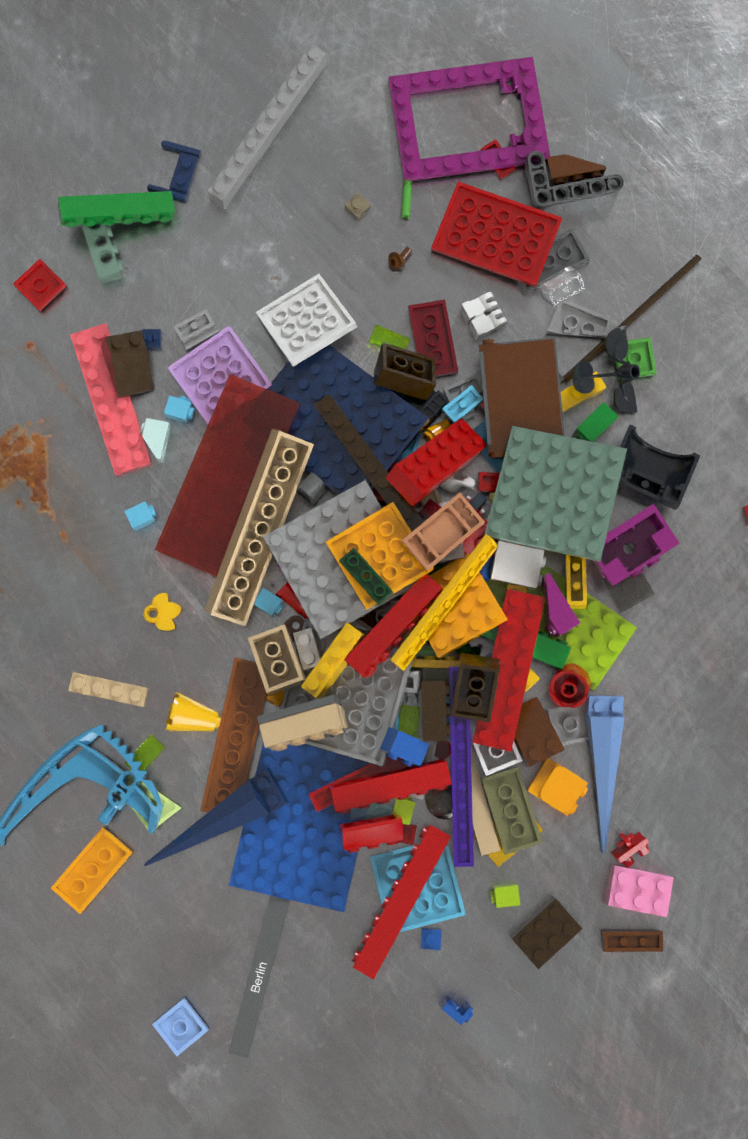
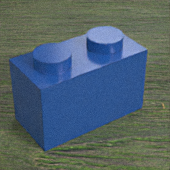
(404, 746)

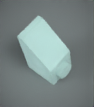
(156, 436)

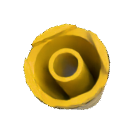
(190, 716)

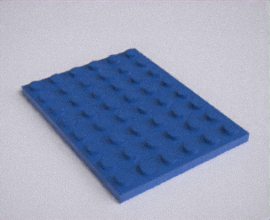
(296, 848)

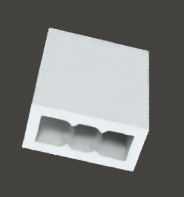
(517, 565)

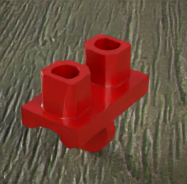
(628, 846)

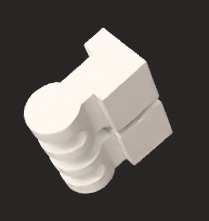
(480, 324)

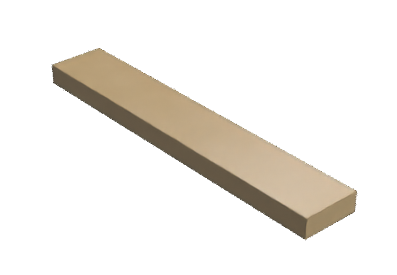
(482, 820)

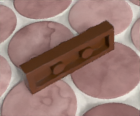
(632, 941)

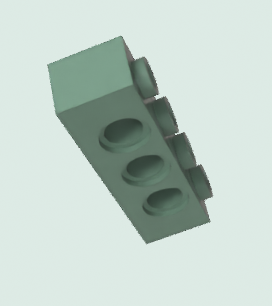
(106, 271)

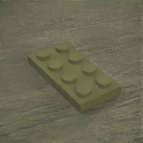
(511, 810)

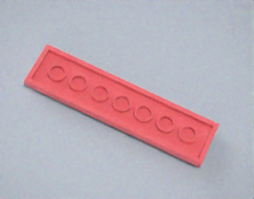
(115, 415)

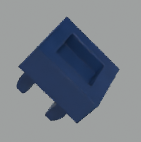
(152, 338)

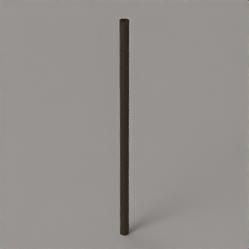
(639, 311)

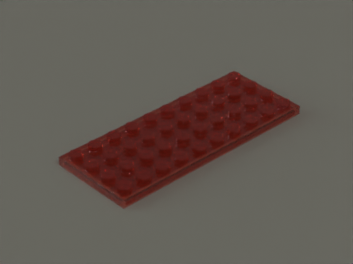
(223, 473)

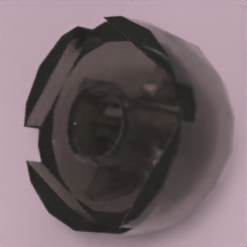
(440, 803)

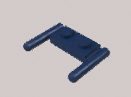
(183, 172)

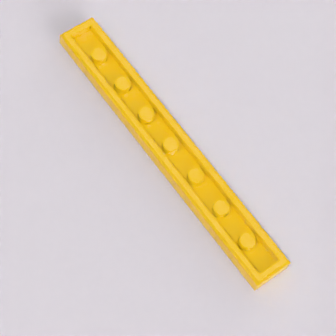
(444, 602)

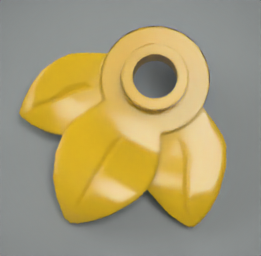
(165, 612)

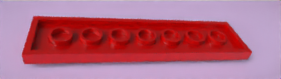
(515, 649)

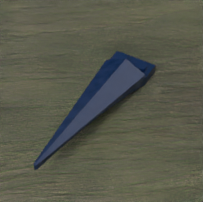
(249, 802)

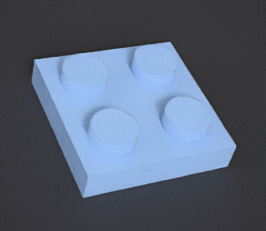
(180, 1026)

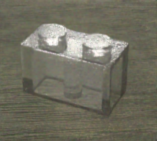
(561, 286)

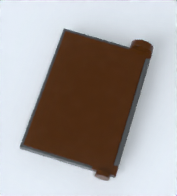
(520, 389)

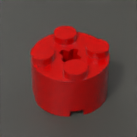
(570, 696)

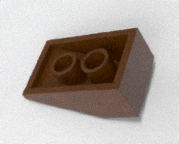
(536, 734)

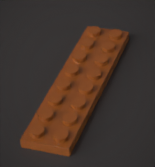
(236, 733)

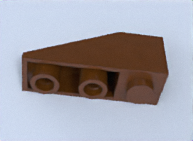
(570, 168)

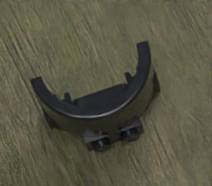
(654, 474)

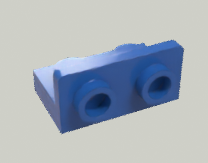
(454, 1011)

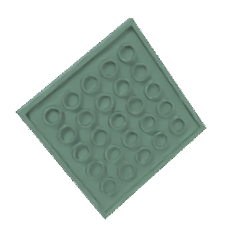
(556, 493)

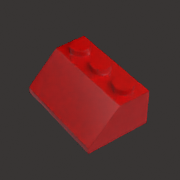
(371, 832)

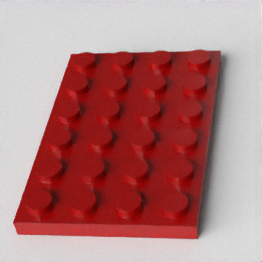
(496, 234)

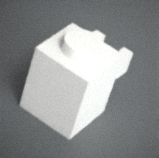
(413, 685)

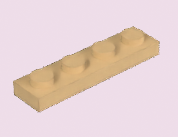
(108, 689)

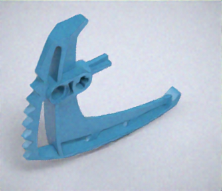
(92, 766)

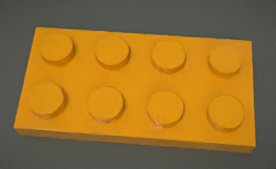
(91, 870)

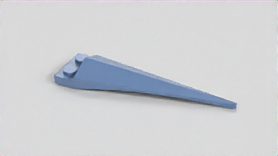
(605, 729)

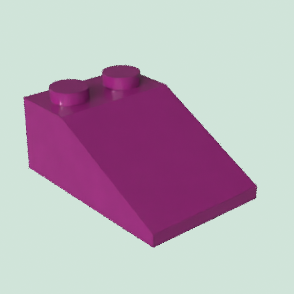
(557, 611)

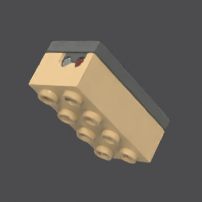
(302, 722)

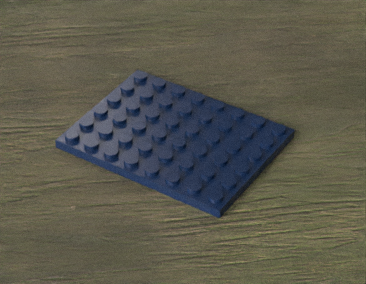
(376, 413)

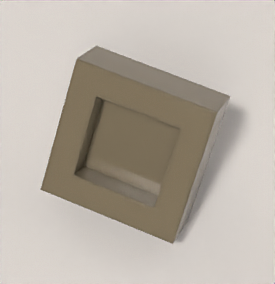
(357, 205)

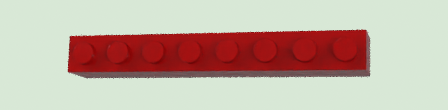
(401, 901)

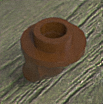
(398, 259)

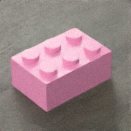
(639, 890)

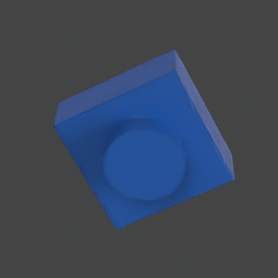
(430, 939)

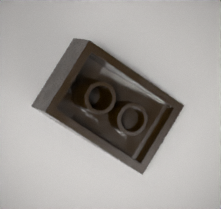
(128, 363)
(475, 687)

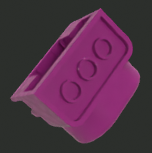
(649, 538)

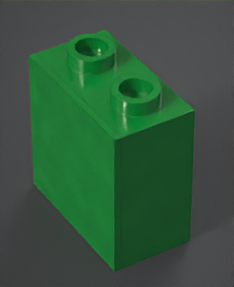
(596, 424)

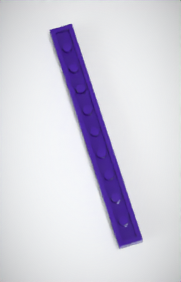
(461, 784)

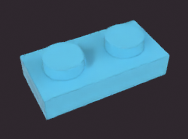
(462, 404)

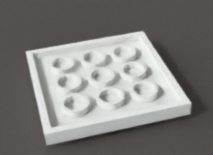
(306, 320)

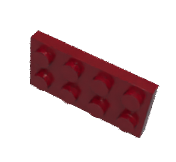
(433, 335)

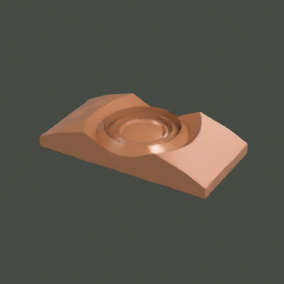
(443, 531)

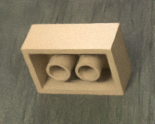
(277, 660)

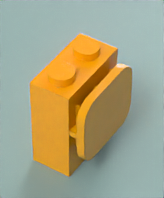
(557, 787)

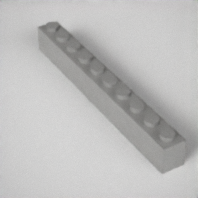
(267, 126)

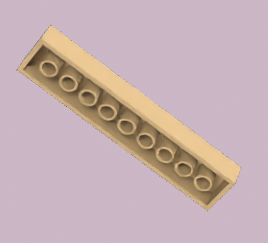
(262, 513)

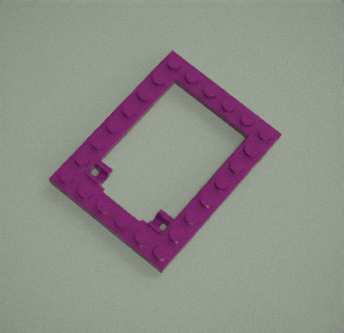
(524, 81)

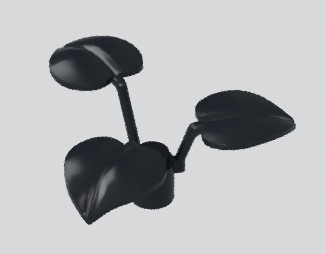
(624, 396)

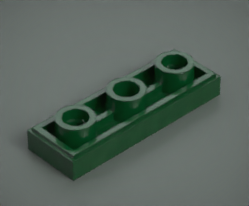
(374, 586)

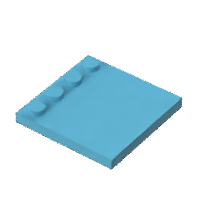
(438, 899)

